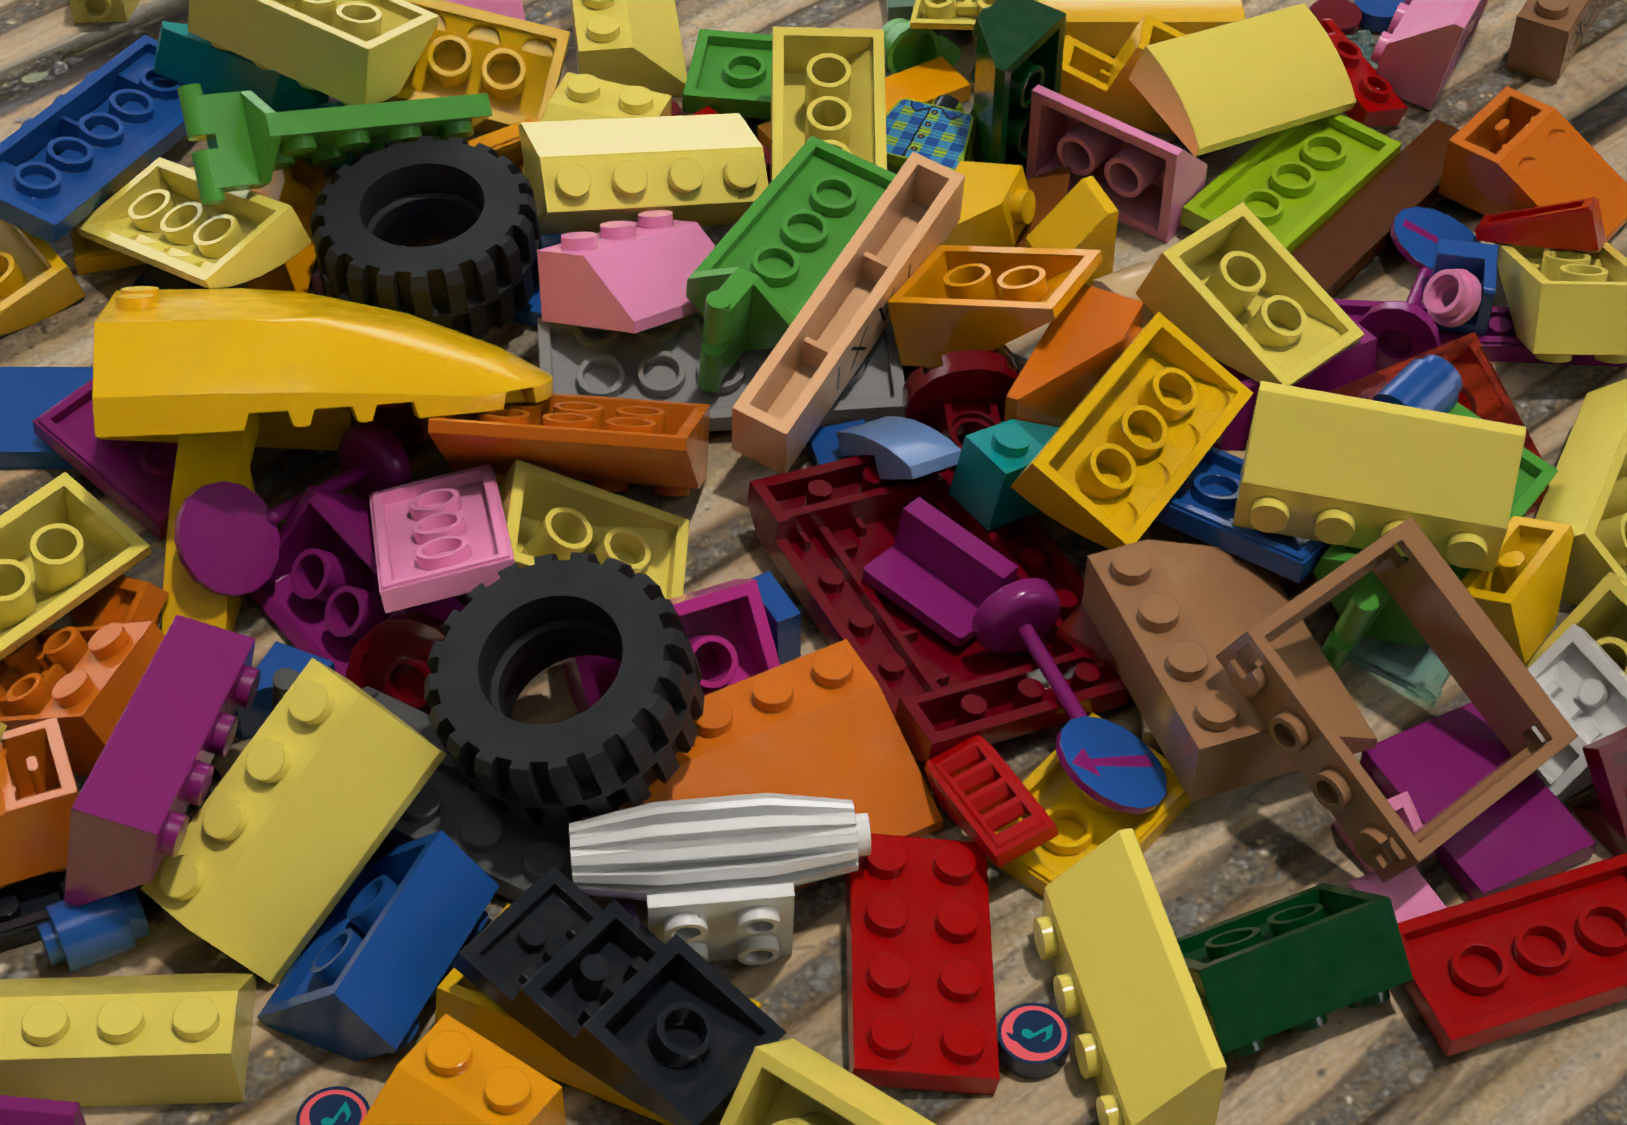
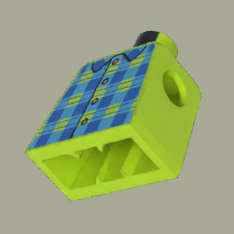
(932, 130)

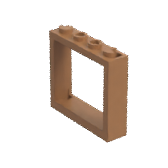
(1467, 648)

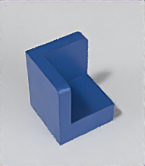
(1480, 261)

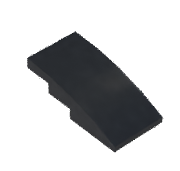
(618, 999)

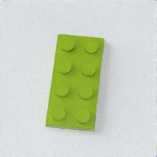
(1296, 177)

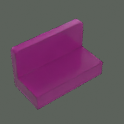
(938, 571)

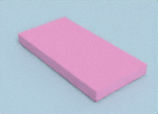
(439, 537)

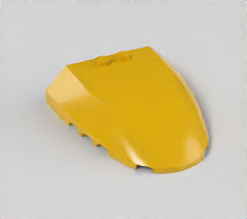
(218, 354)

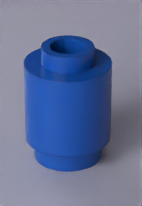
(1424, 384)
(93, 930)

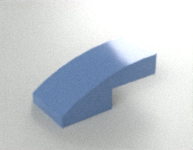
(900, 447)

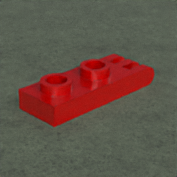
(1376, 101)

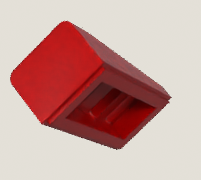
(1560, 226)
(985, 795)

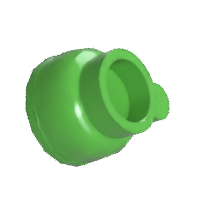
(912, 47)

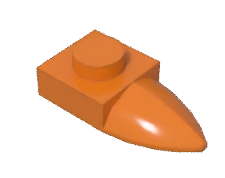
(122, 602)

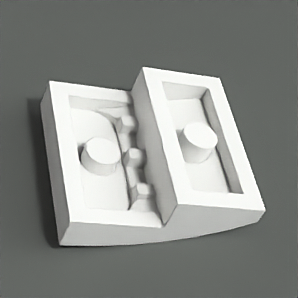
(1590, 696)

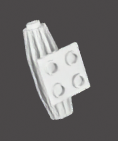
(720, 865)

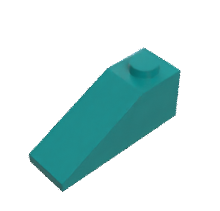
(194, 60)
(991, 464)

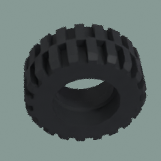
(423, 194)
(523, 628)

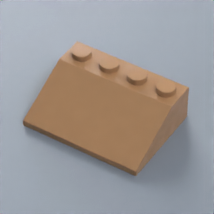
(1166, 619)

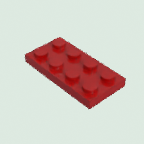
(1520, 956)
(921, 967)

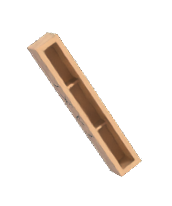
(845, 314)

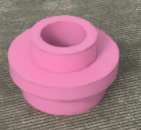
(1452, 296)

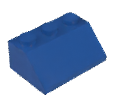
(383, 950)

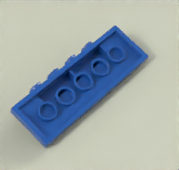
(89, 143)

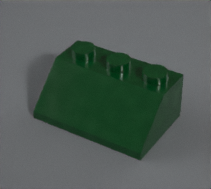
(1015, 51)
(1294, 964)

